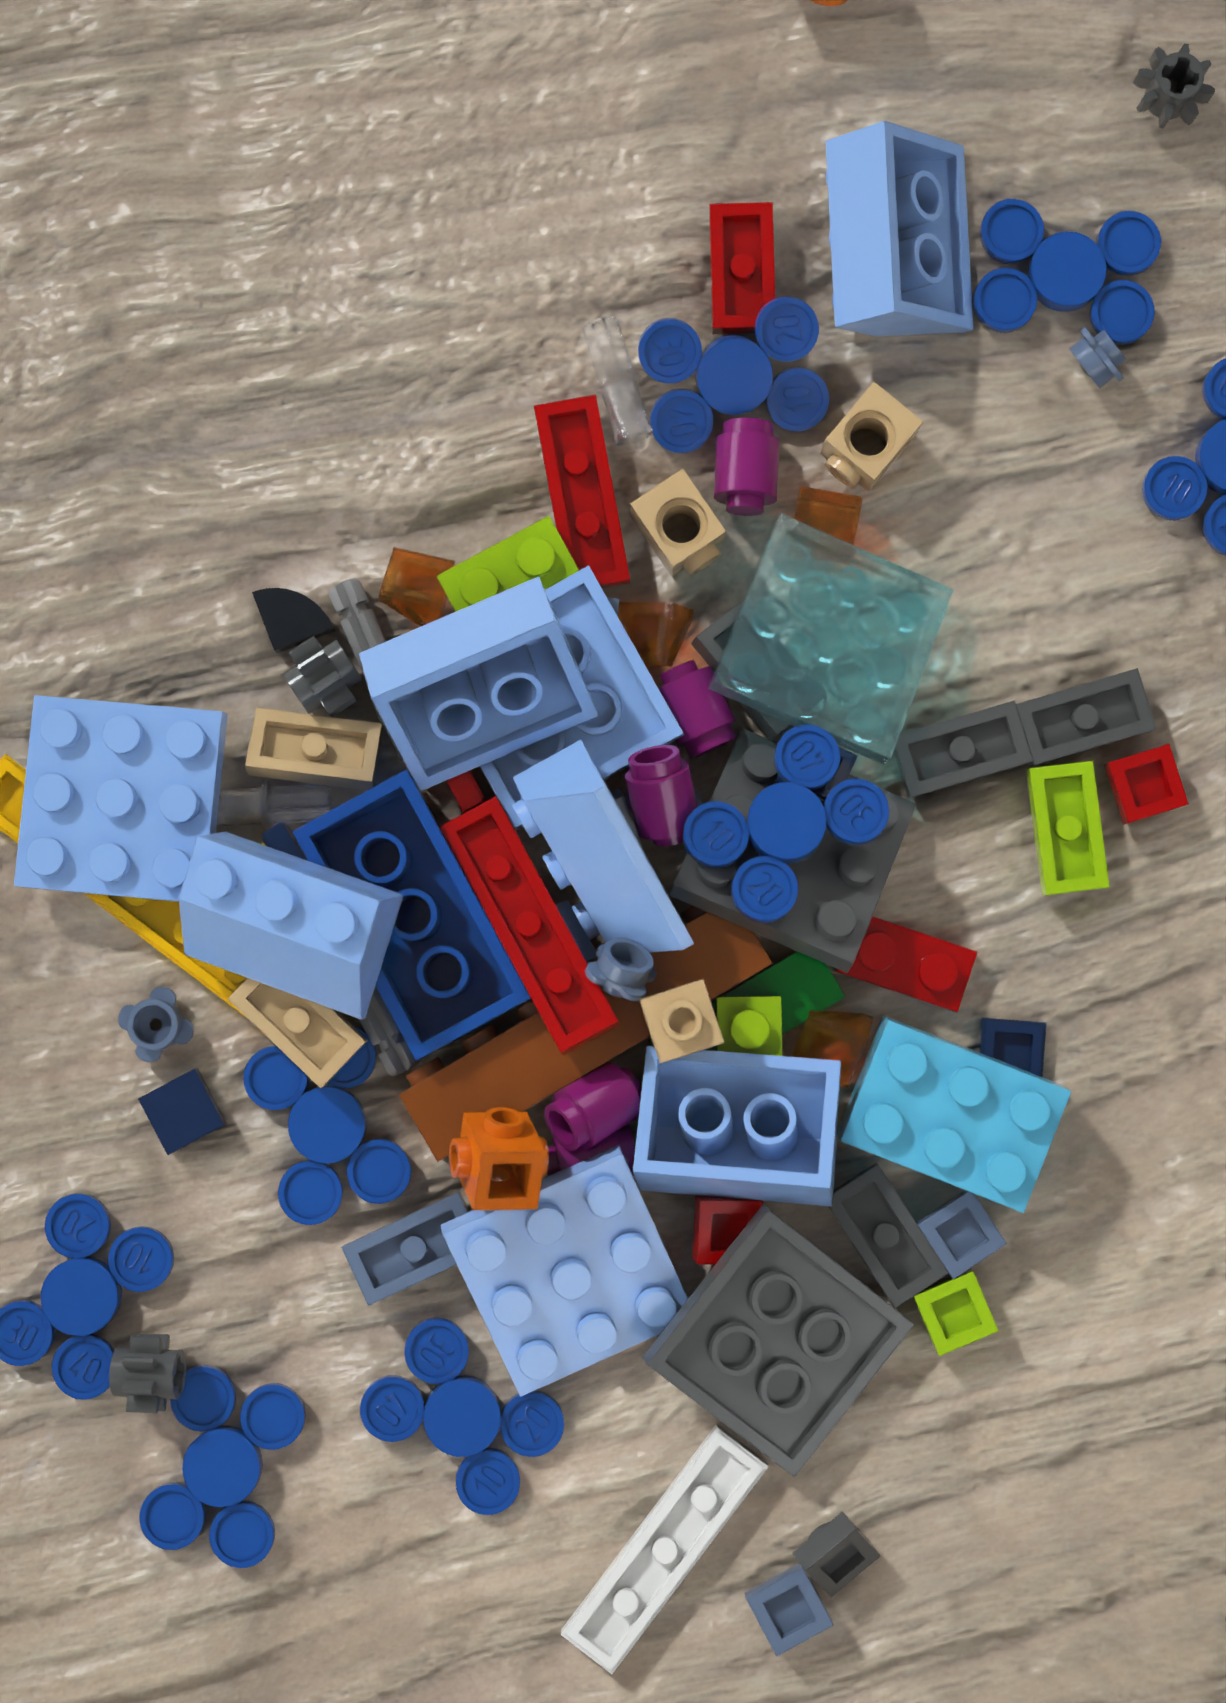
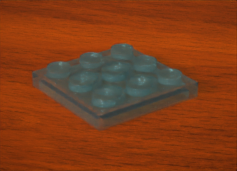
(831, 638)

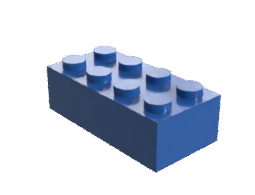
(443, 957)

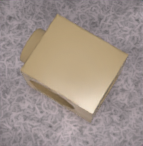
(879, 413)
(671, 498)
(681, 1021)

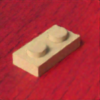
(314, 749)
(305, 1031)

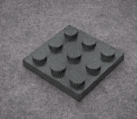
(835, 883)
(778, 1341)

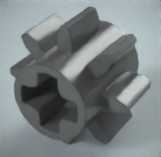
(1190, 77)
(322, 676)
(147, 1373)

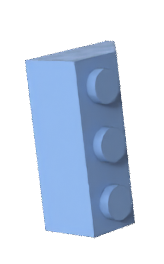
(898, 232)
(477, 684)
(596, 852)
(286, 921)
(739, 1127)

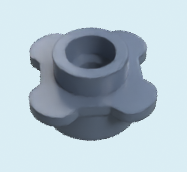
(1098, 357)
(622, 968)
(137, 1023)

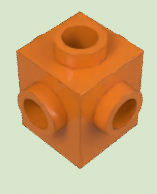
(499, 1160)

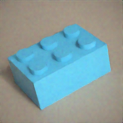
(953, 1113)

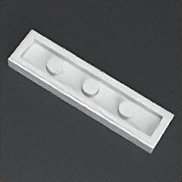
(664, 1549)

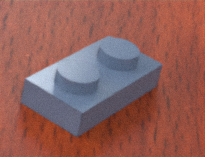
(404, 1250)

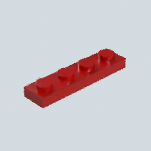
(529, 925)

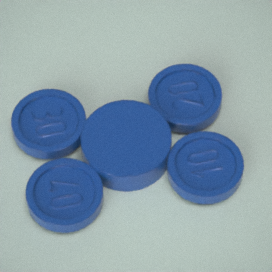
(1066, 271)
(733, 374)
(1178, 485)
(785, 823)
(325, 1129)
(82, 1294)
(462, 1416)
(223, 1467)

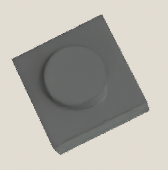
(836, 1554)

